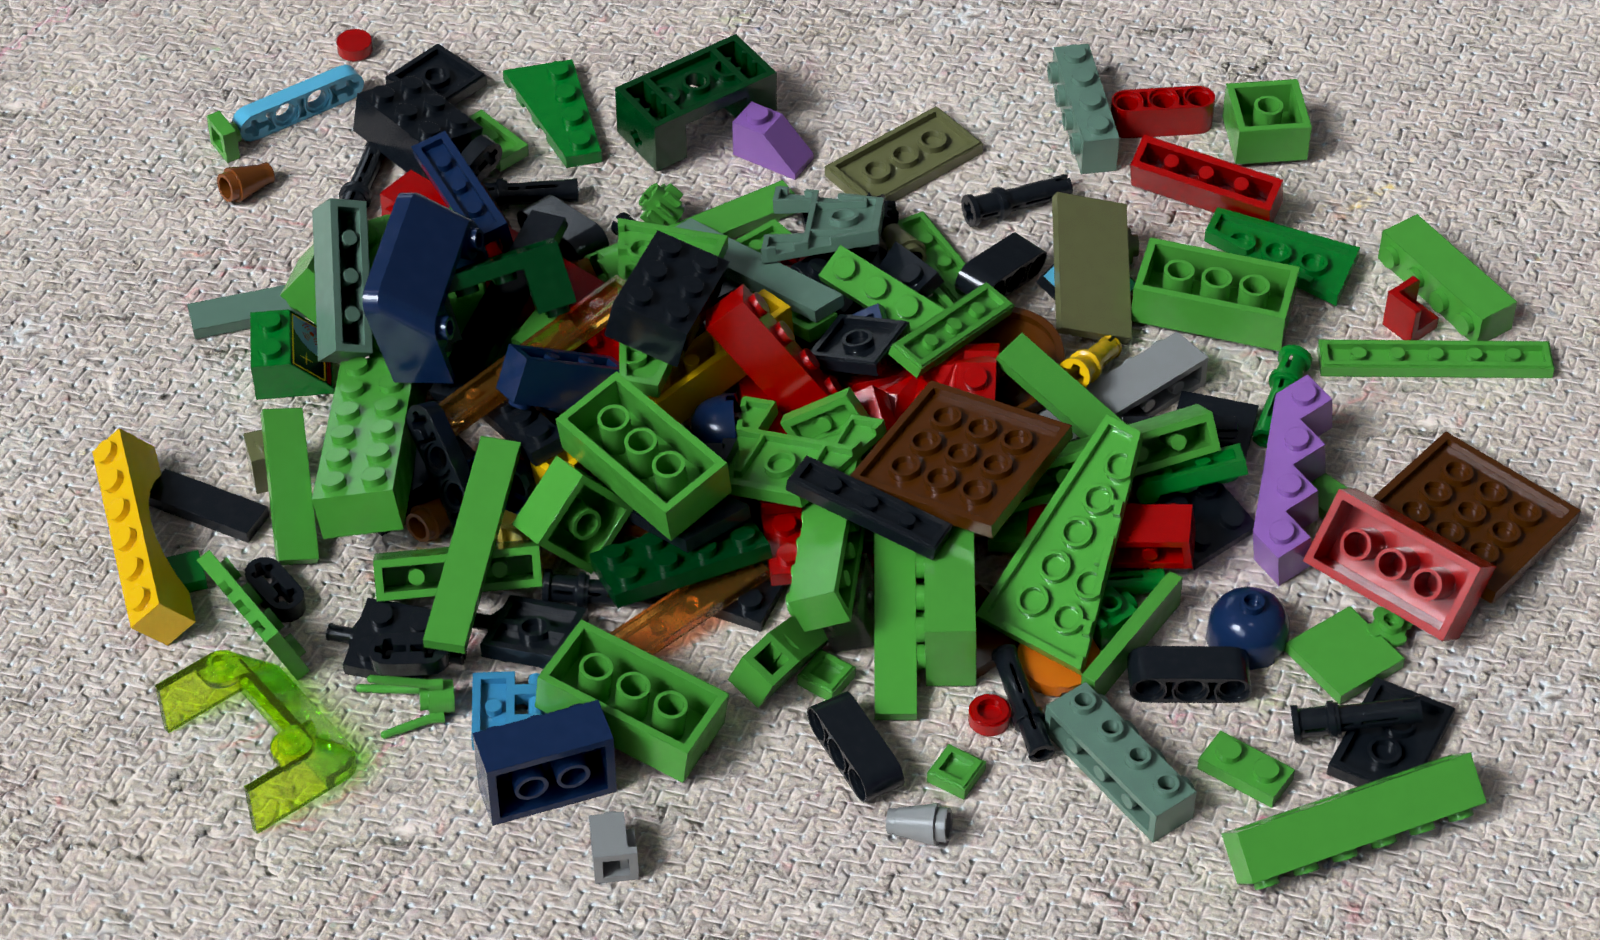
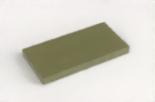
(905, 157)
(1091, 267)

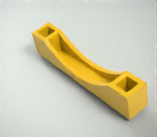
(151, 589)

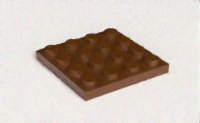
(964, 457)
(1480, 508)

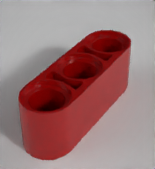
(1163, 111)

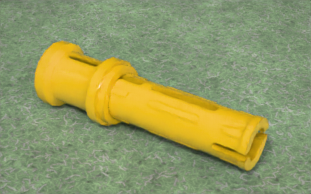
(1087, 364)

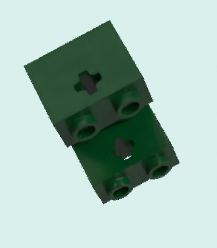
(661, 103)
(542, 271)

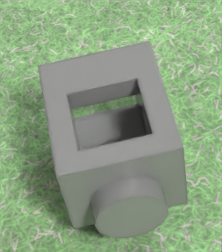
(613, 848)

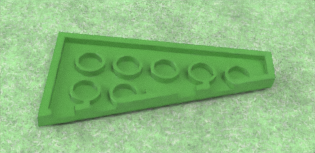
(633, 238)
(1061, 569)

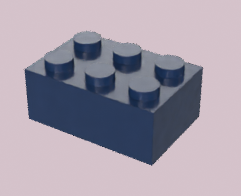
(545, 762)

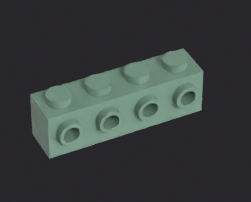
(1084, 108)
(340, 279)
(1120, 761)

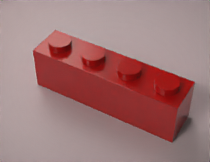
(1204, 180)
(768, 351)
(1149, 536)

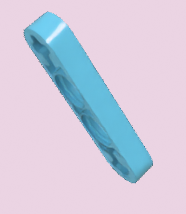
(336, 88)

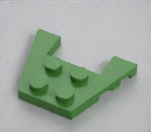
(770, 458)

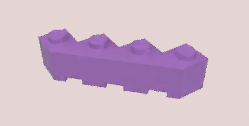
(1291, 463)

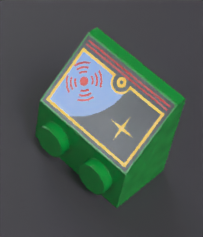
(287, 356)

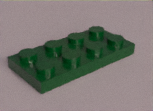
(654, 566)

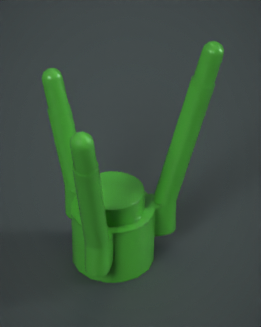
(434, 696)

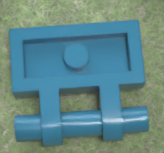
(496, 699)

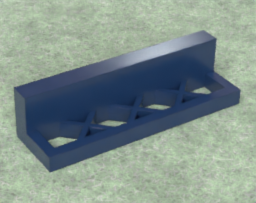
(461, 188)

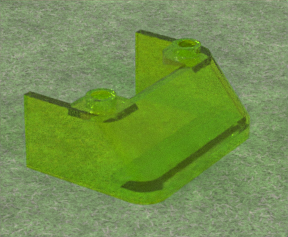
(307, 748)

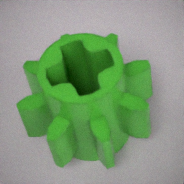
(661, 204)

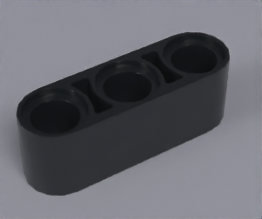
(582, 234)
(1003, 266)
(1189, 674)
(855, 746)

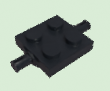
(379, 619)
(527, 630)

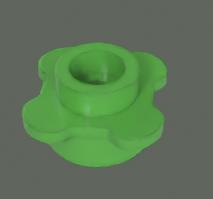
(1389, 627)

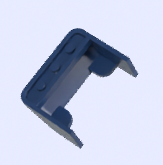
(411, 285)

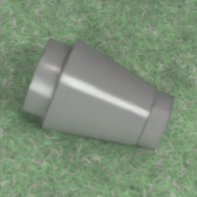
(921, 823)

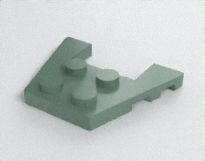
(844, 221)

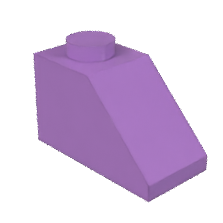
(770, 141)

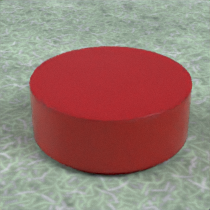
(354, 45)
(989, 715)

